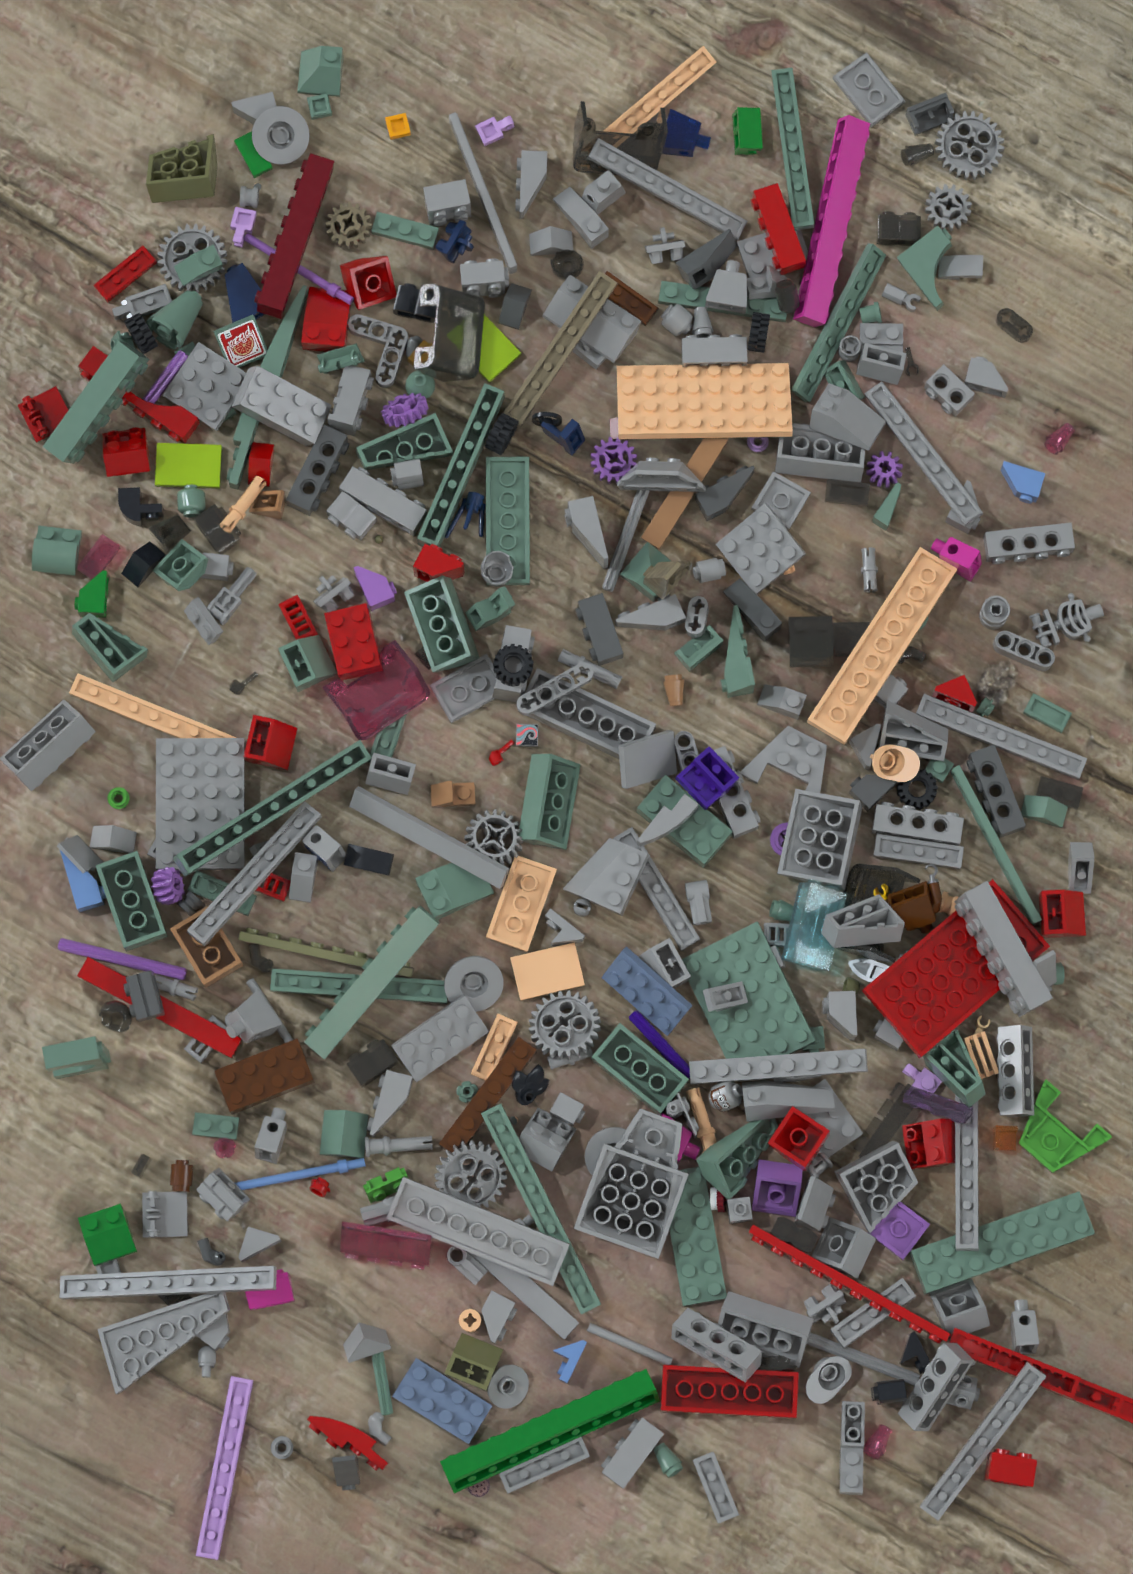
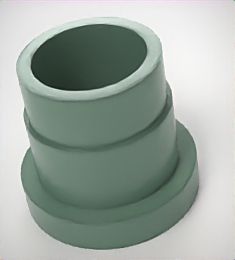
(871, 313)

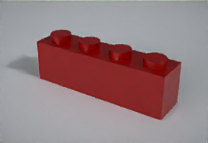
(778, 228)

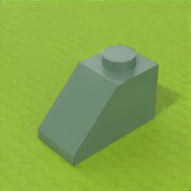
(198, 265)

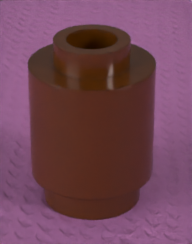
(181, 1176)

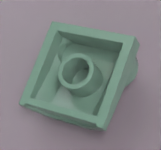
(182, 566)

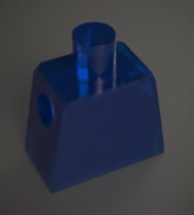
(684, 135)

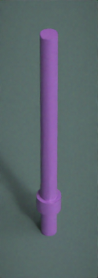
(332, 289)

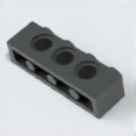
(326, 439)
(989, 758)

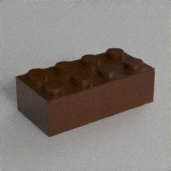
(264, 1076)

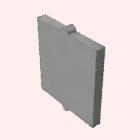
(79, 853)

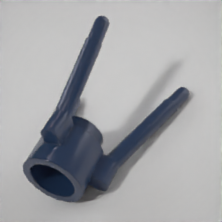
(473, 504)

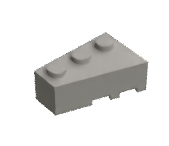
(350, 400)

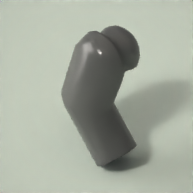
(412, 343)
(209, 1255)

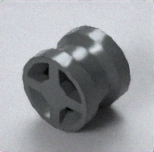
(191, 904)

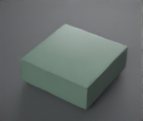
(319, 106)

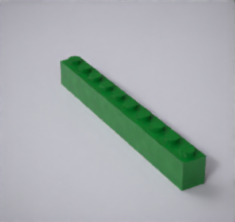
(550, 1431)

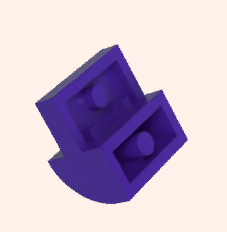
(707, 778)

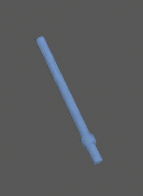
(341, 1166)

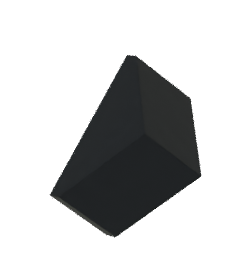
(142, 563)

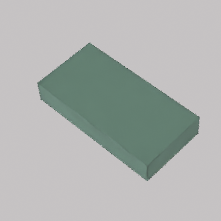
(1047, 713)

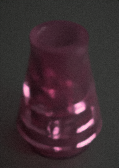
(1058, 440)
(877, 1443)

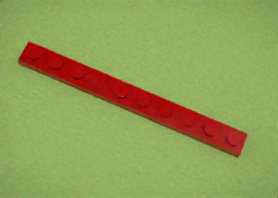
(856, 1289)

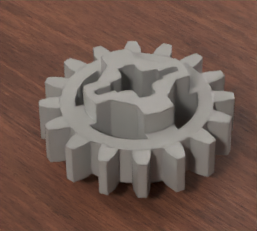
(956, 210)

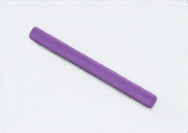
(122, 959)

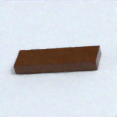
(632, 301)

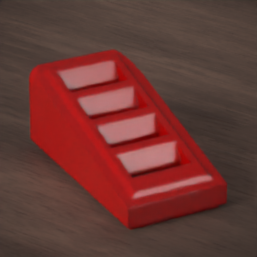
(289, 603)
(284, 891)

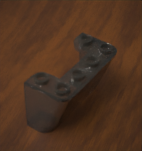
(456, 334)

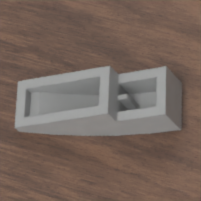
(668, 821)

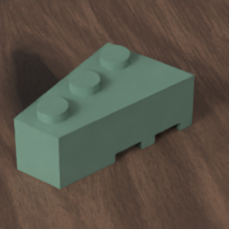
(107, 647)

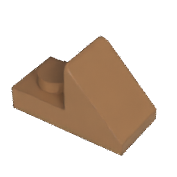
(452, 794)

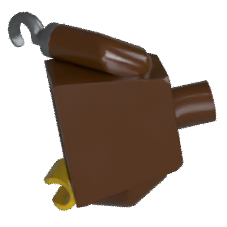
(917, 903)

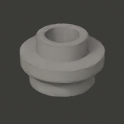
(289, 1447)

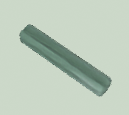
(382, 1384)

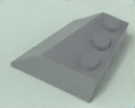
(610, 876)
(877, 1183)

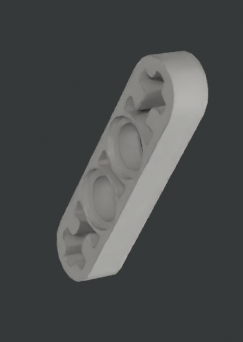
(556, 691)

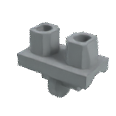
(655, 250)
(341, 587)
(828, 1308)

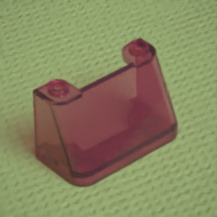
(379, 697)

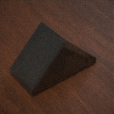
(169, 532)

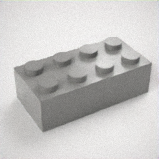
(281, 405)

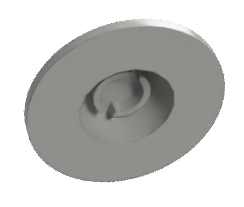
(280, 135)
(476, 979)
(609, 1136)

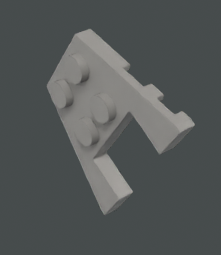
(794, 755)

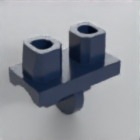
(458, 241)

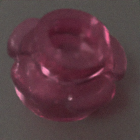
(218, 1147)

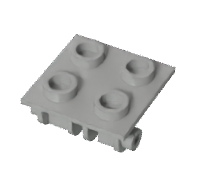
(681, 1107)
(164, 1214)

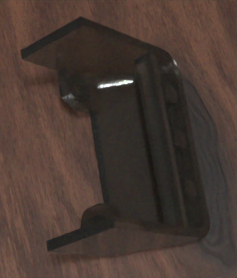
(643, 146)
(860, 886)

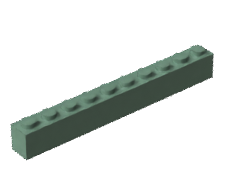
(272, 808)

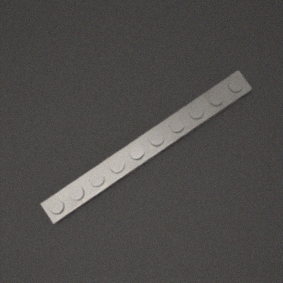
(168, 1282)

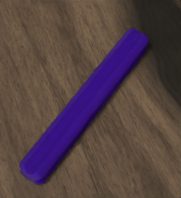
(660, 1043)

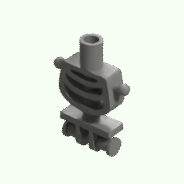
(1082, 618)

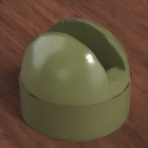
(851, 984)

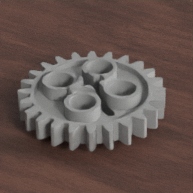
(976, 128)
(189, 239)
(577, 1038)
(454, 1167)

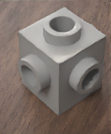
(965, 1393)

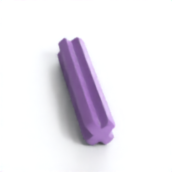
(165, 377)

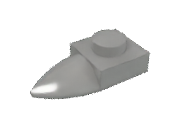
(867, 968)

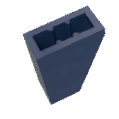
(241, 293)

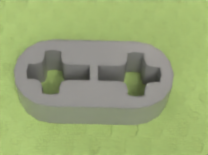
(692, 616)

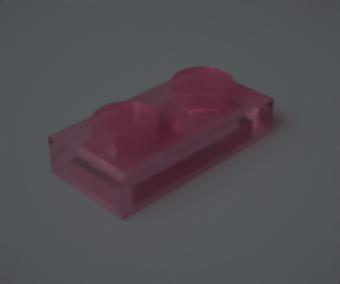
(98, 557)

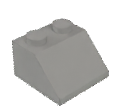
(841, 1012)
(844, 1247)
(960, 1307)

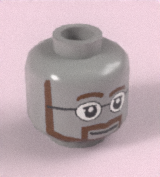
(725, 1096)

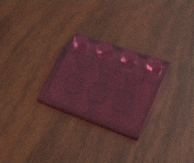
(386, 1244)

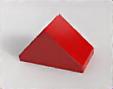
(261, 462)

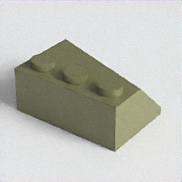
(183, 172)

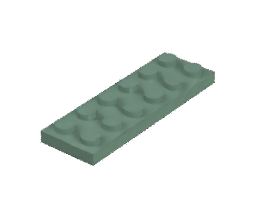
(509, 513)
(696, 1244)

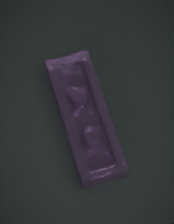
(937, 1104)

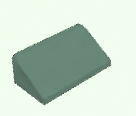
(841, 376)

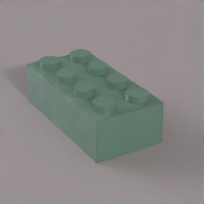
(698, 836)
(131, 901)
(639, 1069)

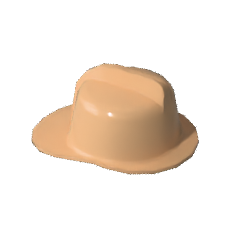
(895, 763)

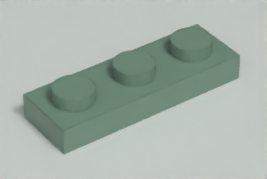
(405, 230)

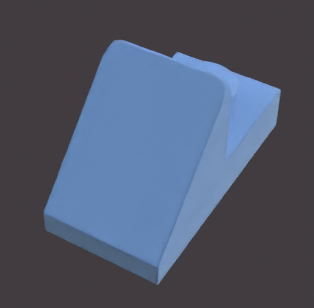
(572, 1353)

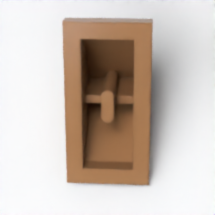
(269, 504)

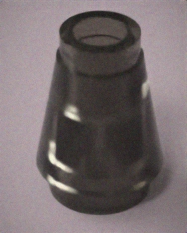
(916, 153)

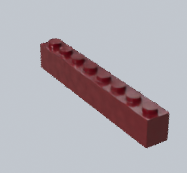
(295, 235)

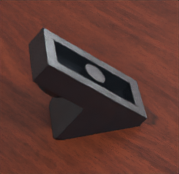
(915, 1349)

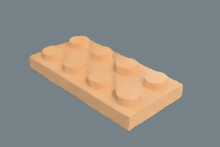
(521, 903)

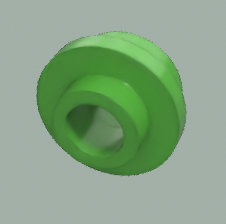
(118, 791)

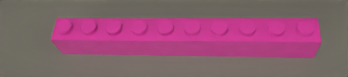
(832, 221)

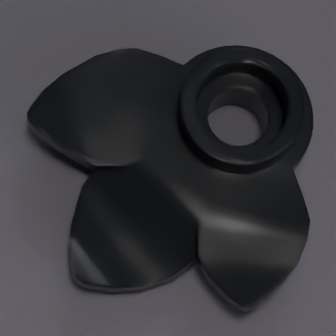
(529, 1085)

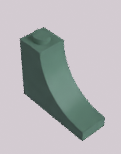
(922, 262)

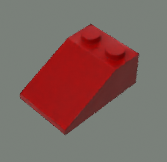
(325, 321)

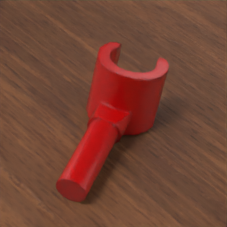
(495, 756)

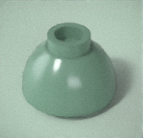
(420, 383)

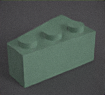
(955, 1068)

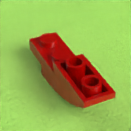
(341, 1433)

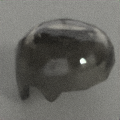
(567, 263)
(116, 1016)

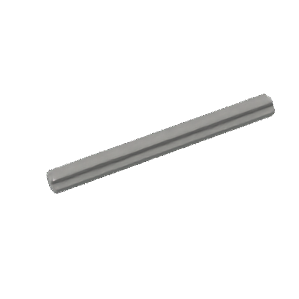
(625, 540)
(863, 1359)

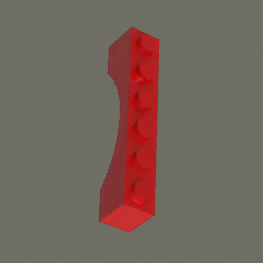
(173, 419)

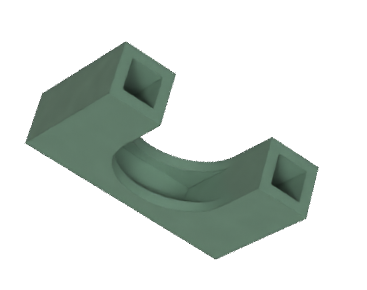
(76, 1057)

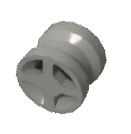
(249, 197)

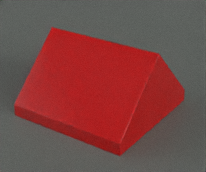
(957, 693)

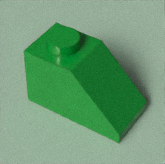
(93, 596)

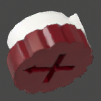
(717, 1200)

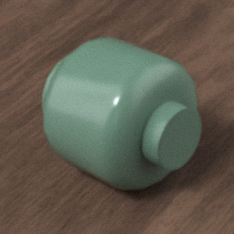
(191, 501)

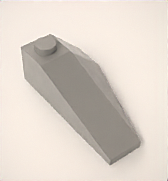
(774, 1099)

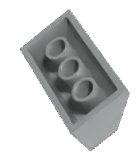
(610, 329)
(819, 456)
(47, 745)
(766, 1327)

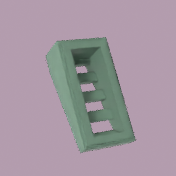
(884, 513)

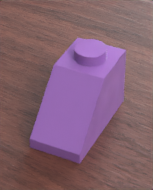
(375, 588)

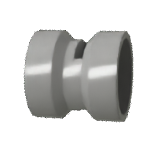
(849, 344)

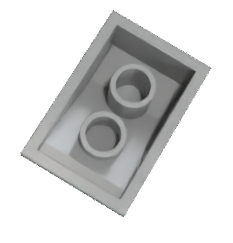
(846, 418)
(585, 525)
(814, 1204)

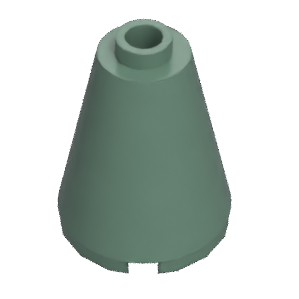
(176, 319)

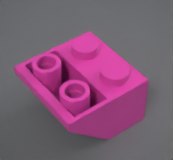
(268, 1298)

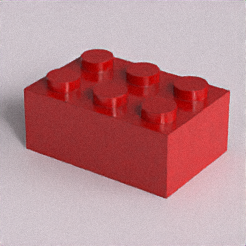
(353, 641)

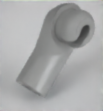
(375, 1428)

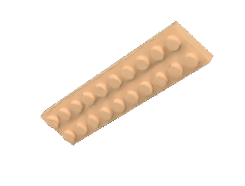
(882, 646)

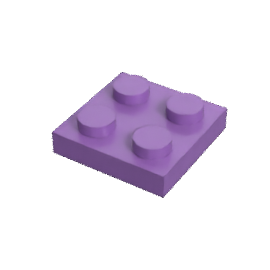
(900, 1230)

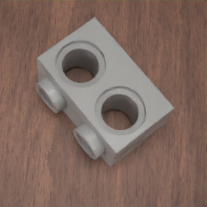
(953, 387)

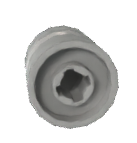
(994, 612)

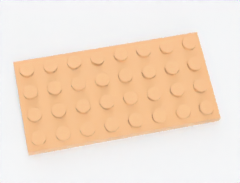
(704, 401)

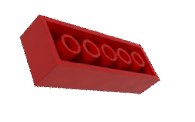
(721, 1393)

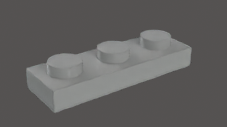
(715, 1487)

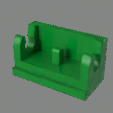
(747, 131)

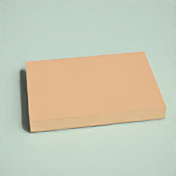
(547, 971)

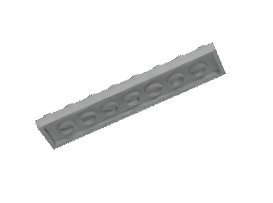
(478, 1231)

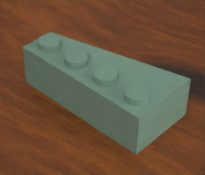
(415, 441)

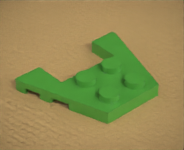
(1050, 1140)

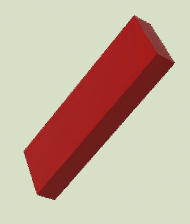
(125, 274)

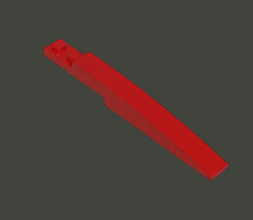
(1056, 1380)

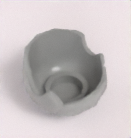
(497, 568)

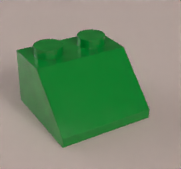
(107, 1234)

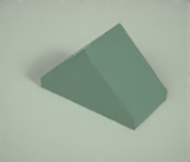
(1044, 810)

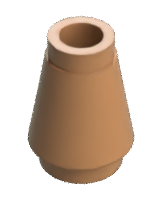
(674, 689)

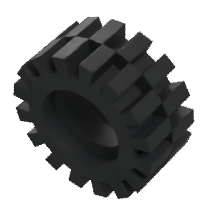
(758, 332)
(141, 333)
(501, 434)
(517, 652)
(924, 800)

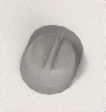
(828, 1378)

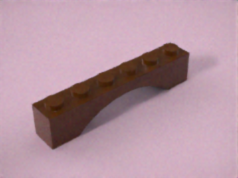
(488, 1095)

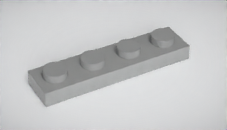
(918, 851)
(868, 1317)
(544, 1465)

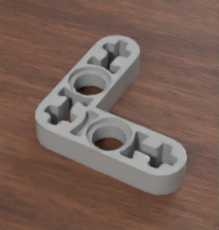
(386, 339)

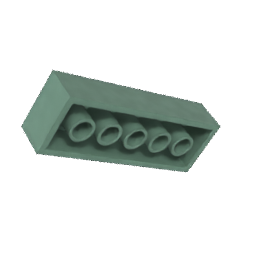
(96, 403)

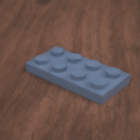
(646, 991)
(442, 1401)

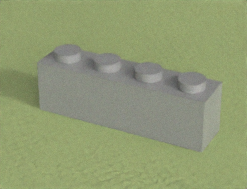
(384, 501)

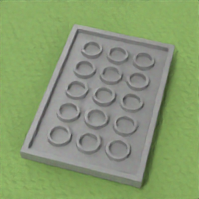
(197, 793)

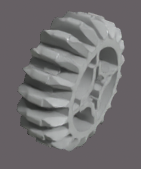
(489, 830)

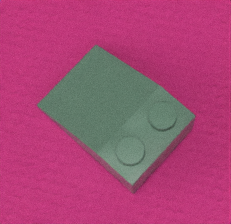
(451, 889)

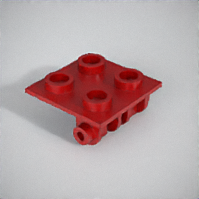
(43, 412)

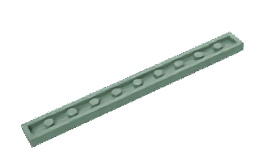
(539, 1204)

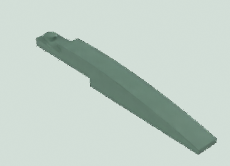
(274, 362)

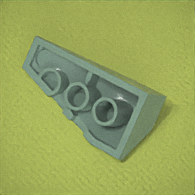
(738, 669)

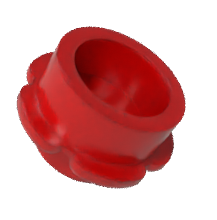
(319, 1187)

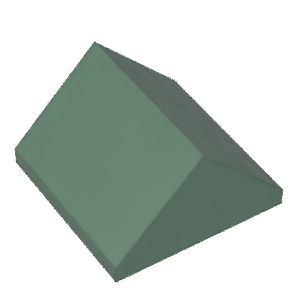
(343, 1134)

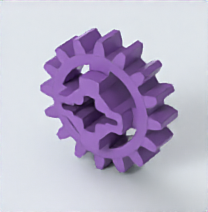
(404, 410)
(606, 455)

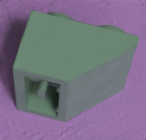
(307, 662)

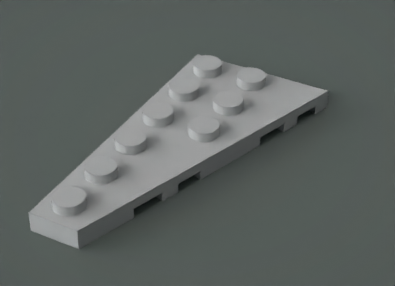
(148, 1339)

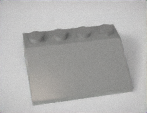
(820, 838)

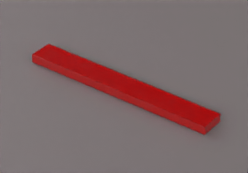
(175, 1015)

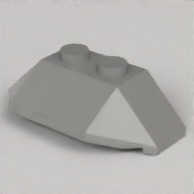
(661, 476)

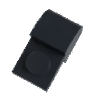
(132, 508)

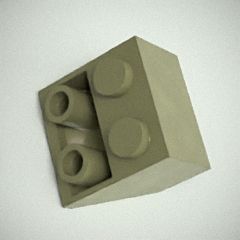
(473, 1362)

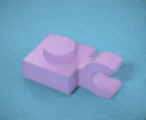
(492, 130)
(242, 222)
(923, 1080)

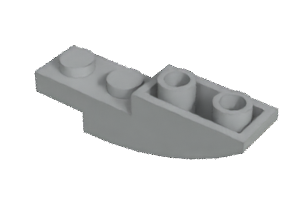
(852, 1448)

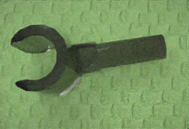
(910, 362)
(237, 687)

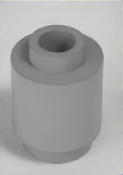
(709, 570)

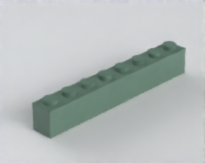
(461, 466)
(371, 982)

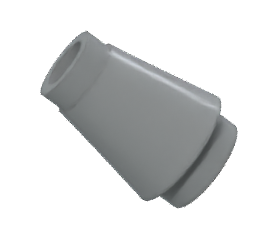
(701, 323)

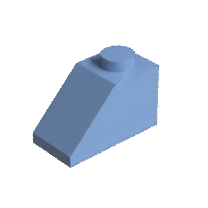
(1023, 481)

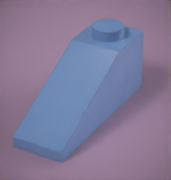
(84, 887)

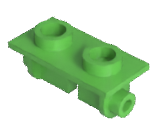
(378, 1190)

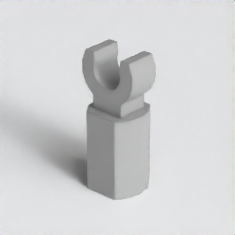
(900, 296)

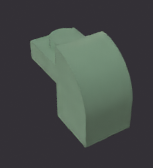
(491, 610)

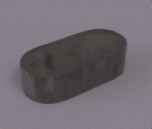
(1011, 329)

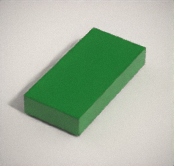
(255, 163)

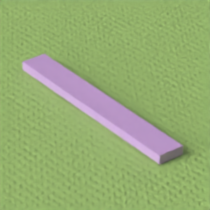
(224, 1468)

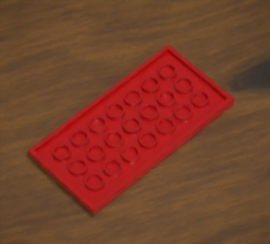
(943, 979)

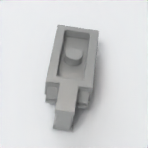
(143, 303)

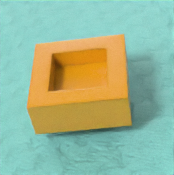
(397, 126)

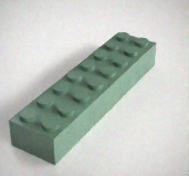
(1003, 1243)

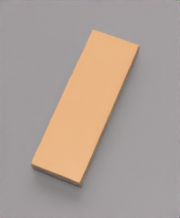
(494, 1046)

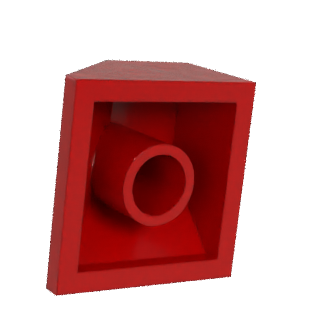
(369, 280)

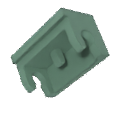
(699, 648)

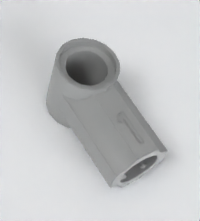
(698, 895)
(377, 1212)
(467, 1266)

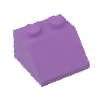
(777, 1188)

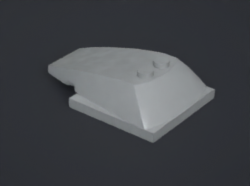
(636, 1186)

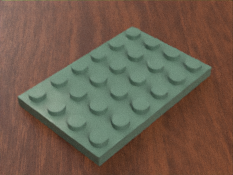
(771, 1018)

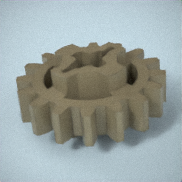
(340, 221)

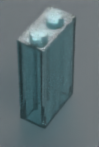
(804, 939)

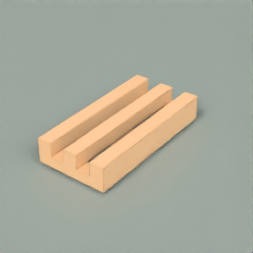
(974, 1037)

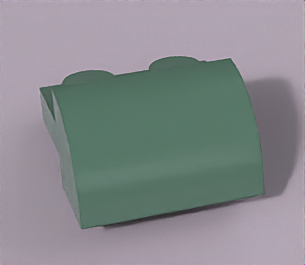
(56, 550)

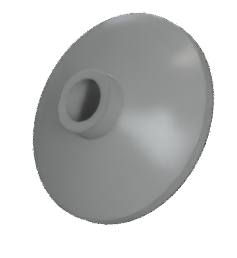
(515, 1389)

